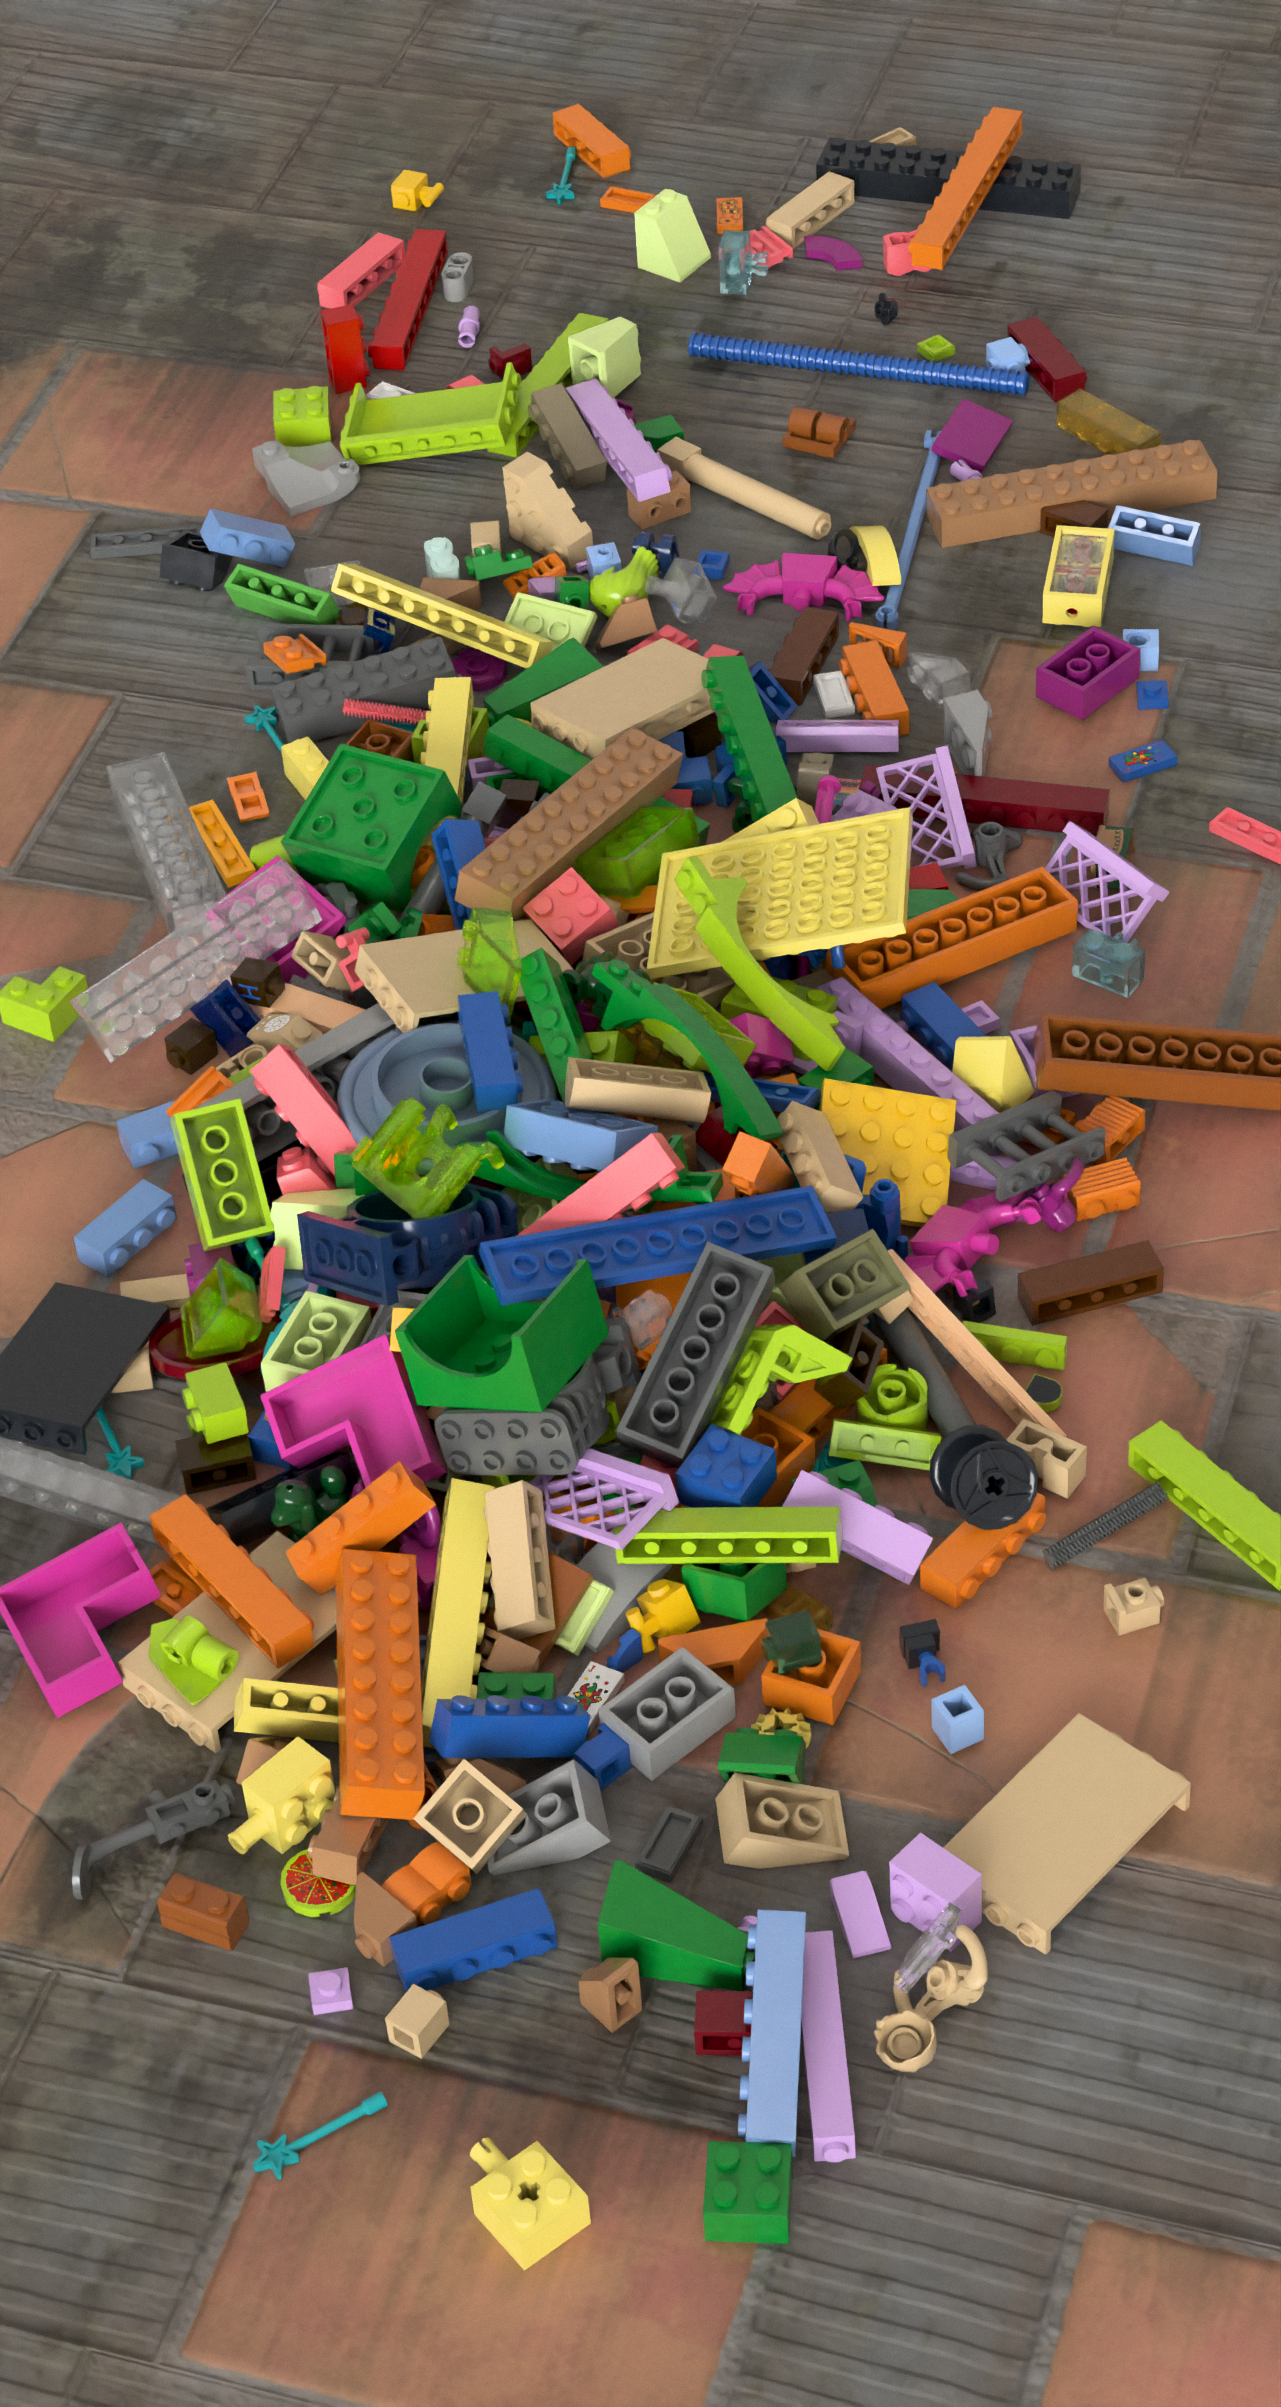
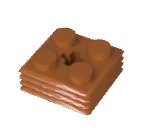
(383, 740)

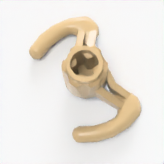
(950, 1981)

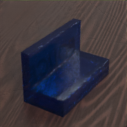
(379, 627)

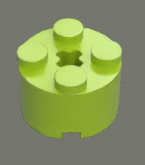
(895, 1399)

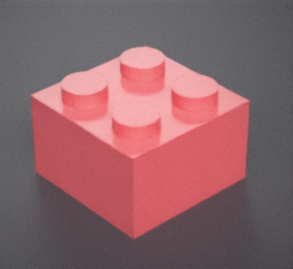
(570, 914)

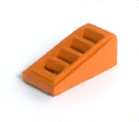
(545, 567)
(893, 642)

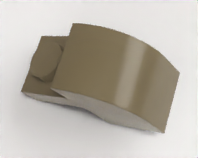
(810, 771)

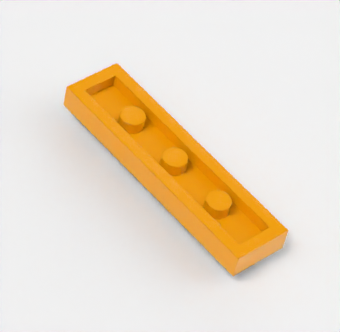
(222, 844)

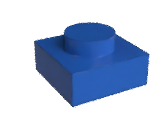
(714, 563)
(1152, 694)
(719, 786)

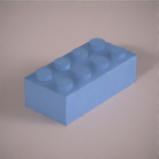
(572, 1135)

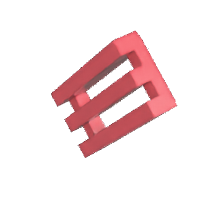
(271, 1283)

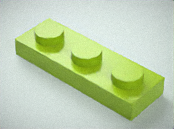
(1021, 1345)
(882, 1444)

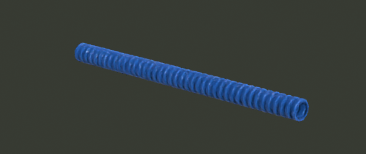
(858, 364)

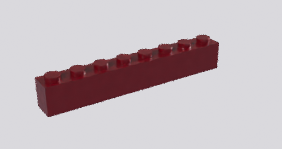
(1010, 801)

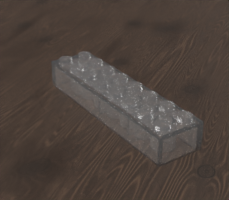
(164, 839)
(195, 959)

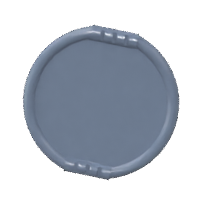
(434, 1071)

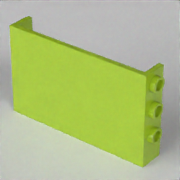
(429, 421)

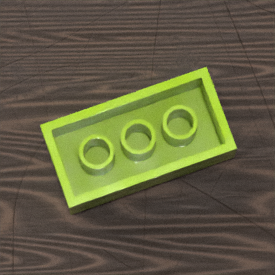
(222, 1174)

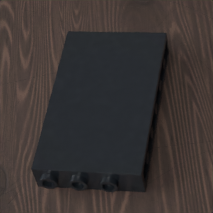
(70, 1362)

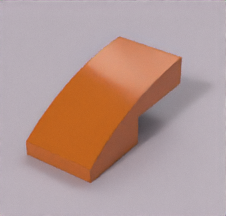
(248, 797)

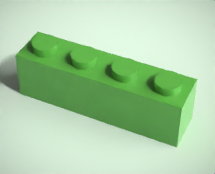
(280, 597)

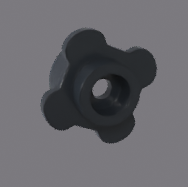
(886, 309)

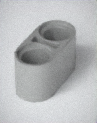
(457, 277)

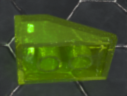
(491, 954)

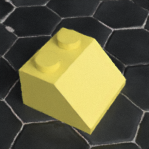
(992, 1070)

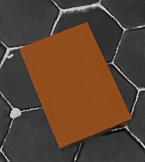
(568, 1588)

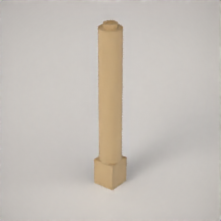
(743, 489)

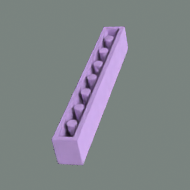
(620, 441)
(903, 1060)

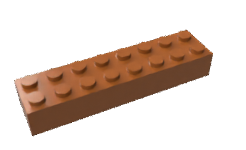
(1158, 1061)

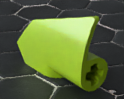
(191, 1657)

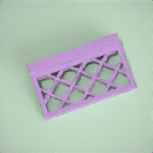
(949, 800)
(1118, 868)
(608, 1476)

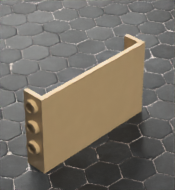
(646, 690)
(421, 973)
(206, 1717)
(1064, 1826)

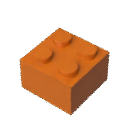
(819, 1688)

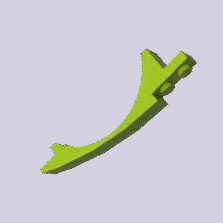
(716, 908)

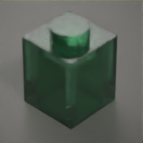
(792, 1642)

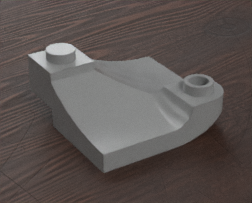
(305, 475)

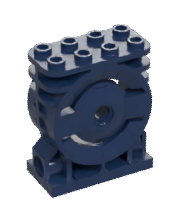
(389, 1250)

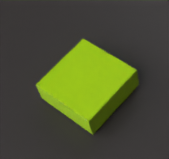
(935, 348)

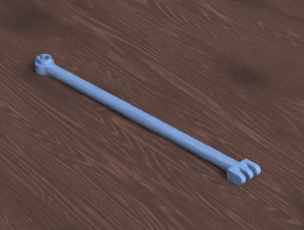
(889, 609)

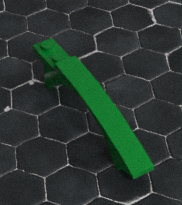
(636, 1000)
(535, 1180)

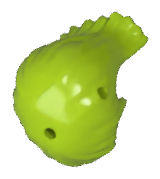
(611, 587)

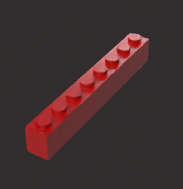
(408, 300)

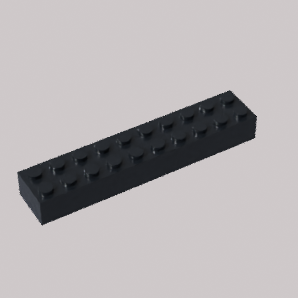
(919, 174)

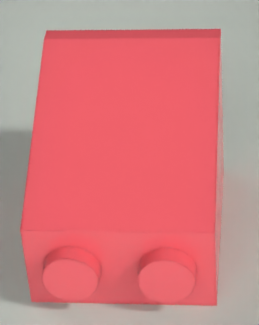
(301, 1173)

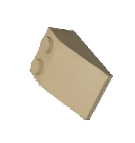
(779, 1823)

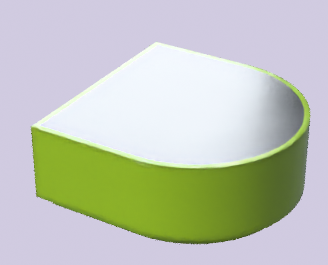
(1045, 1392)

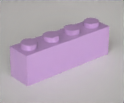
(867, 1530)

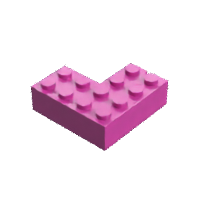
(356, 1402)
(63, 1606)

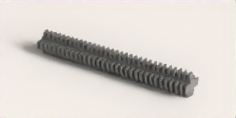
(1104, 1524)

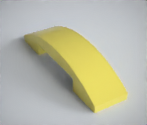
(879, 553)

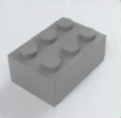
(669, 1712)

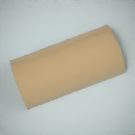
(636, 1090)

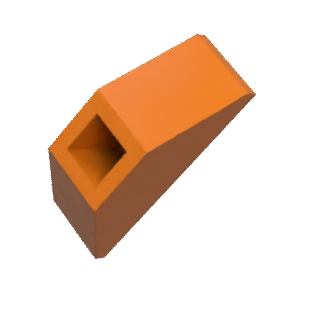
(726, 1650)

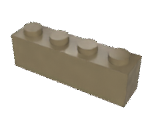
(567, 436)

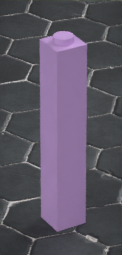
(825, 2052)

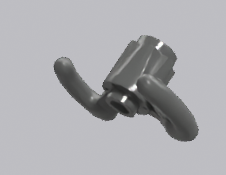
(991, 848)

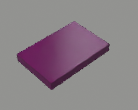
(972, 435)

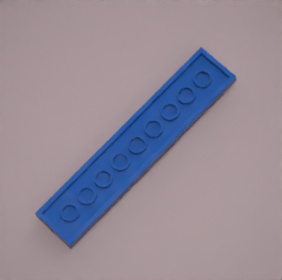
(657, 1243)

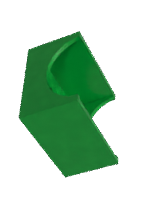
(369, 824)
(497, 1357)

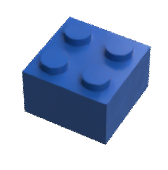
(726, 1471)

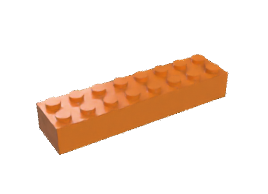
(960, 937)
(379, 1685)

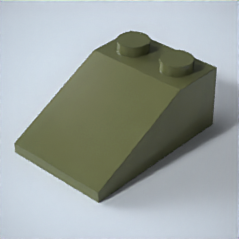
(844, 1286)

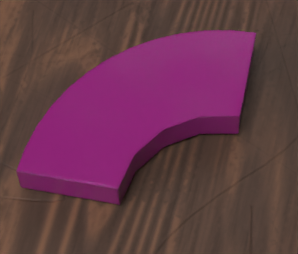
(834, 251)

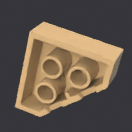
(542, 513)

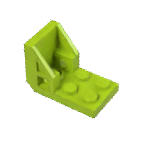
(773, 1355)

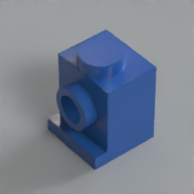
(604, 1756)

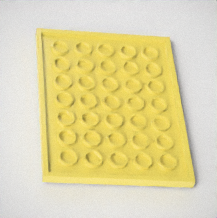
(802, 891)

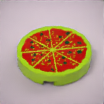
(310, 1893)

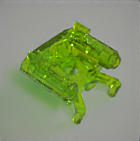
(398, 1148)

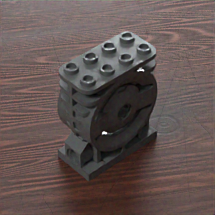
(546, 1440)

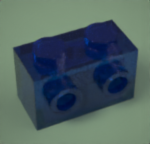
(228, 1016)

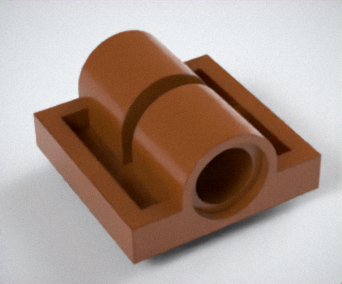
(817, 431)

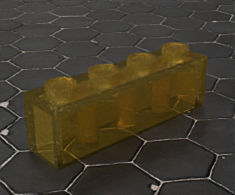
(1103, 425)

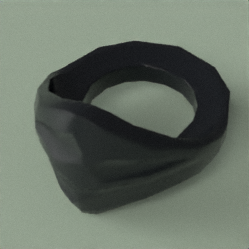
(852, 557)

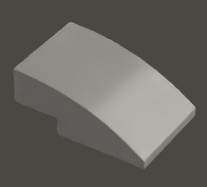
(626, 1581)

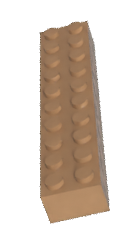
(1013, 501)
(565, 824)

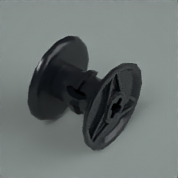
(983, 1477)

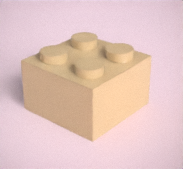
(470, 1816)

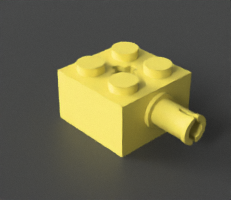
(285, 1798)
(527, 2201)

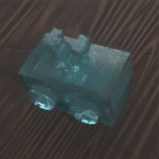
(737, 262)
(1109, 962)

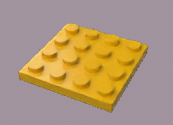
(898, 1140)

